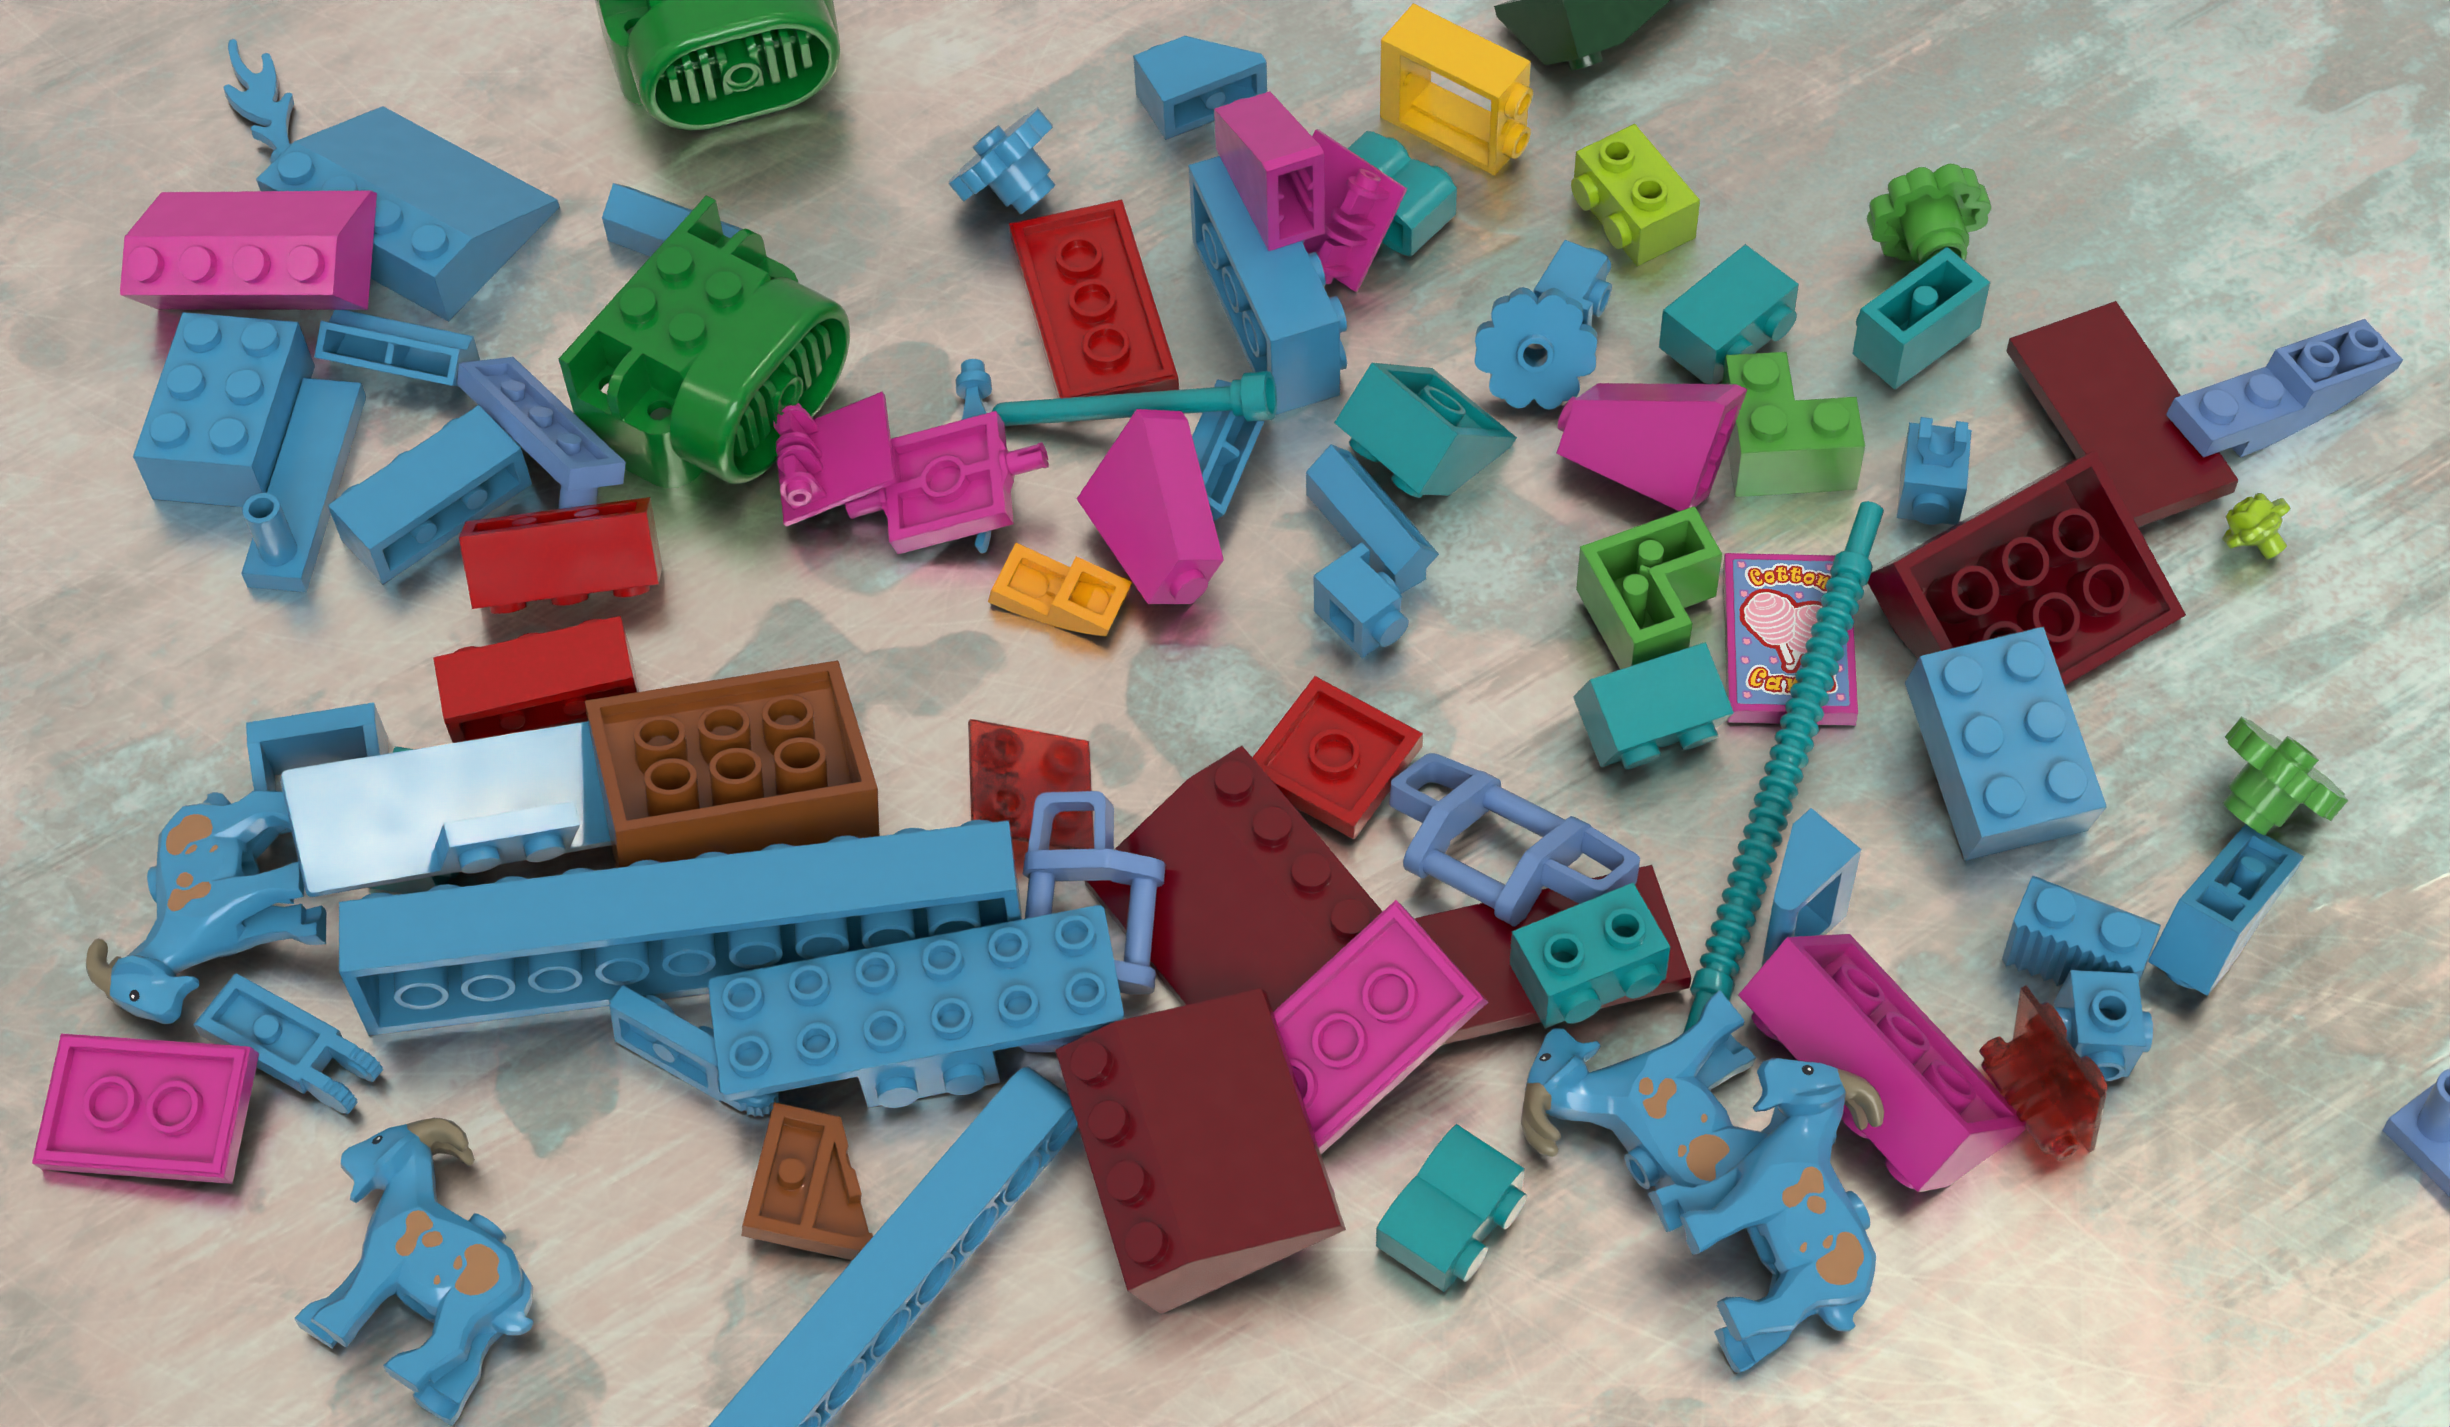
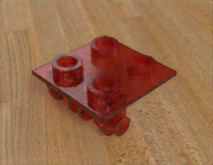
(1017, 765)
(2042, 1065)

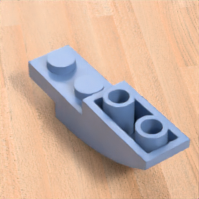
(2288, 394)

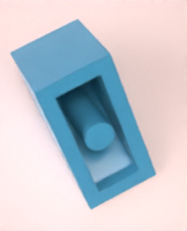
(1192, 77)

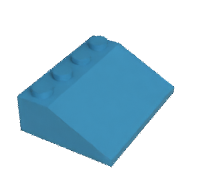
(439, 210)

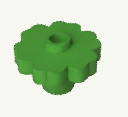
(1929, 213)
(2276, 779)

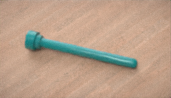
(1250, 397)

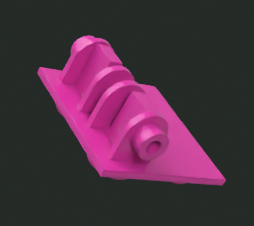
(1357, 213)
(832, 456)

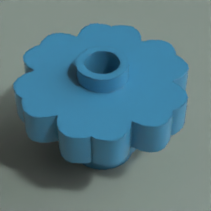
(1008, 164)
(1529, 373)

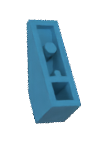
(2223, 910)

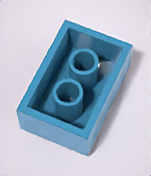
(222, 408)
(2004, 743)

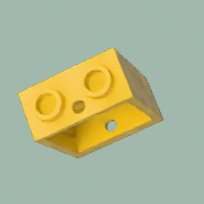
(1410, 100)

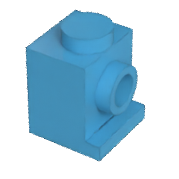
(1580, 276)
(1359, 602)

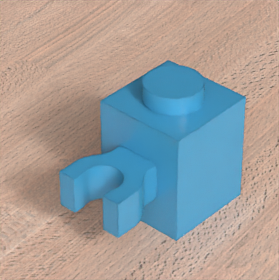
(1934, 472)

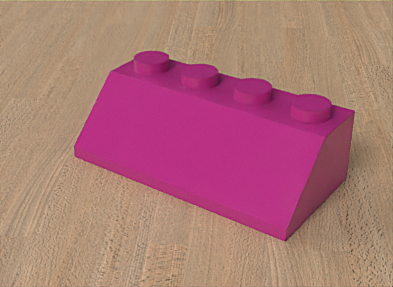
(252, 251)
(1846, 1012)

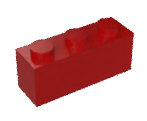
(561, 555)
(533, 679)

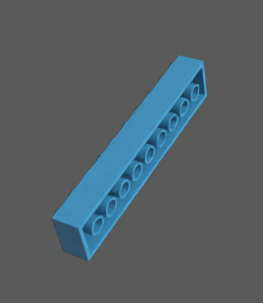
(662, 925)

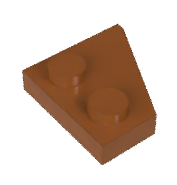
(806, 1186)

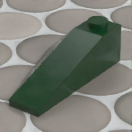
(1574, 28)

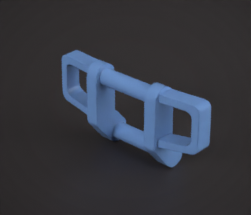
(1096, 864)
(1540, 865)

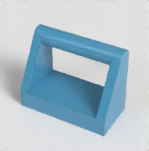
(312, 740)
(1812, 882)

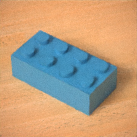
(1268, 296)

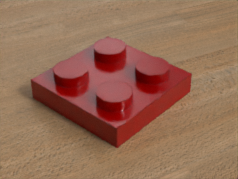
(1337, 756)

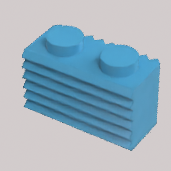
(2070, 931)

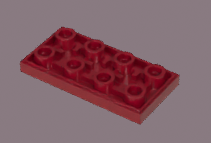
(2115, 399)
(1482, 948)

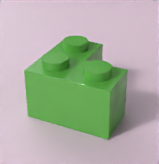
(1789, 442)
(1643, 582)

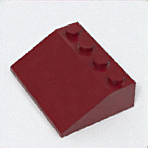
(2038, 558)
(1244, 888)
(1198, 1146)

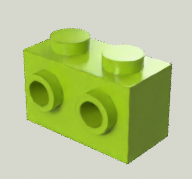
(1635, 195)

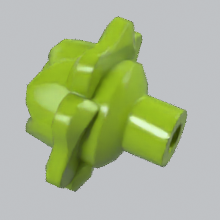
(2257, 523)

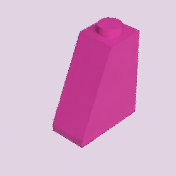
(1273, 168)
(1653, 436)
(1156, 508)

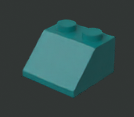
(1421, 429)

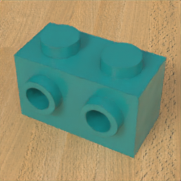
(1729, 313)
(1920, 318)
(1654, 706)
(1590, 956)

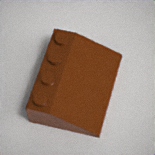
(732, 765)

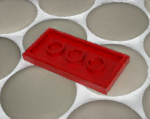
(1093, 303)

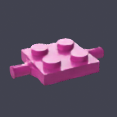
(950, 483)

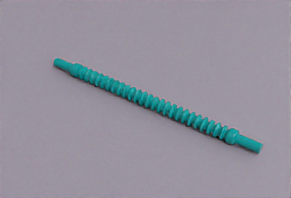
(1849, 574)

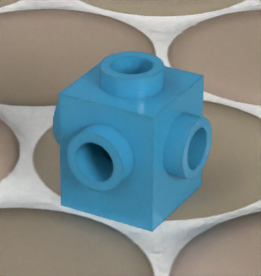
(2105, 1019)

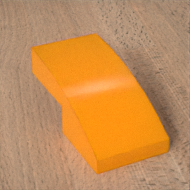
(1061, 596)

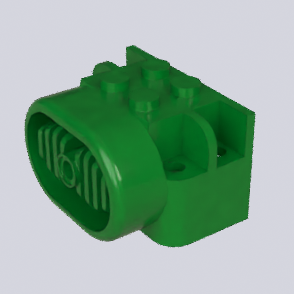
(719, 58)
(705, 357)

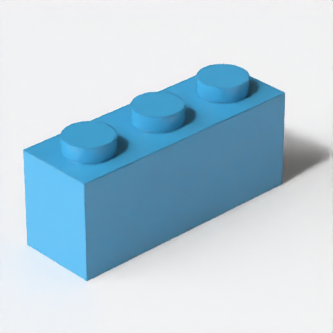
(430, 494)

